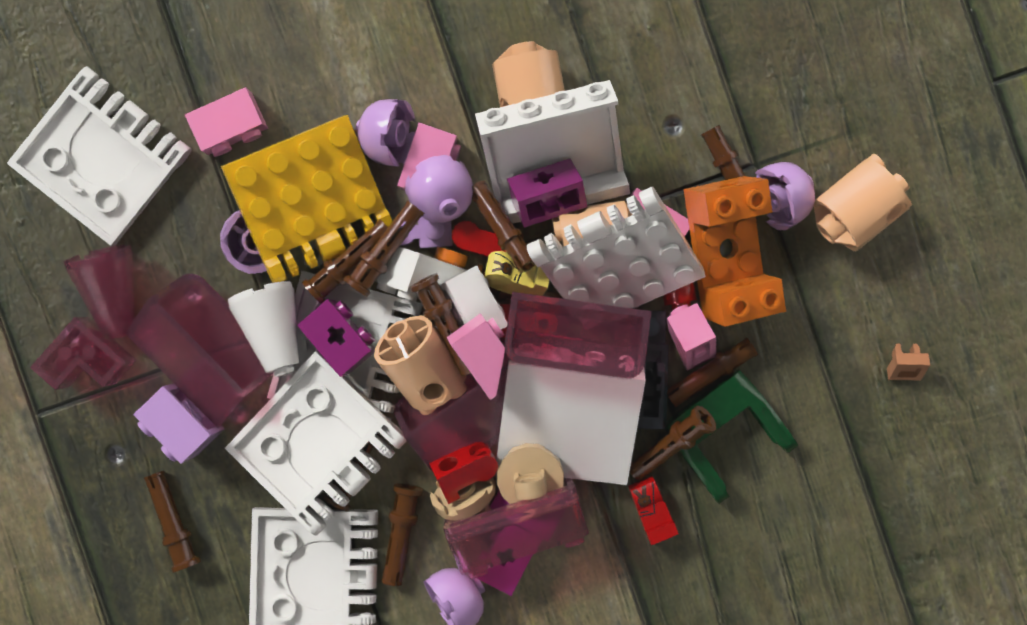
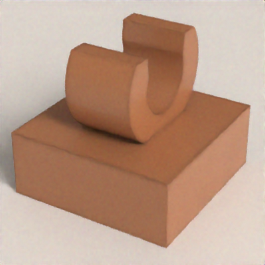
(908, 365)

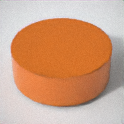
(451, 257)

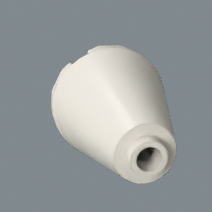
(269, 325)

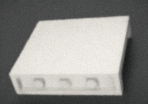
(553, 129)
(576, 416)

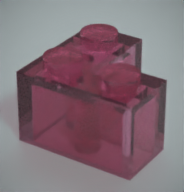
(82, 349)

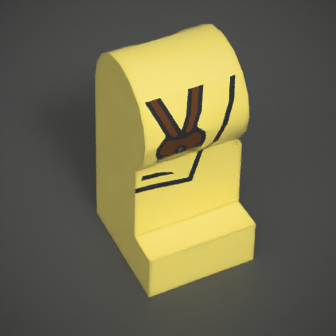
(505, 277)

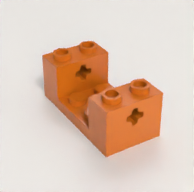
(733, 284)

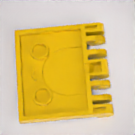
(304, 194)

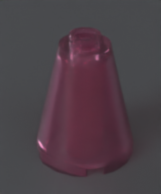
(106, 287)

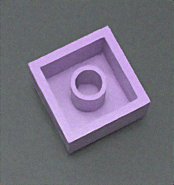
(176, 424)

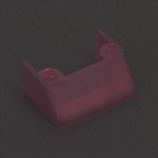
(516, 530)

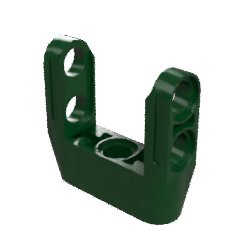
(725, 402)

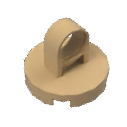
(529, 473)
(472, 500)

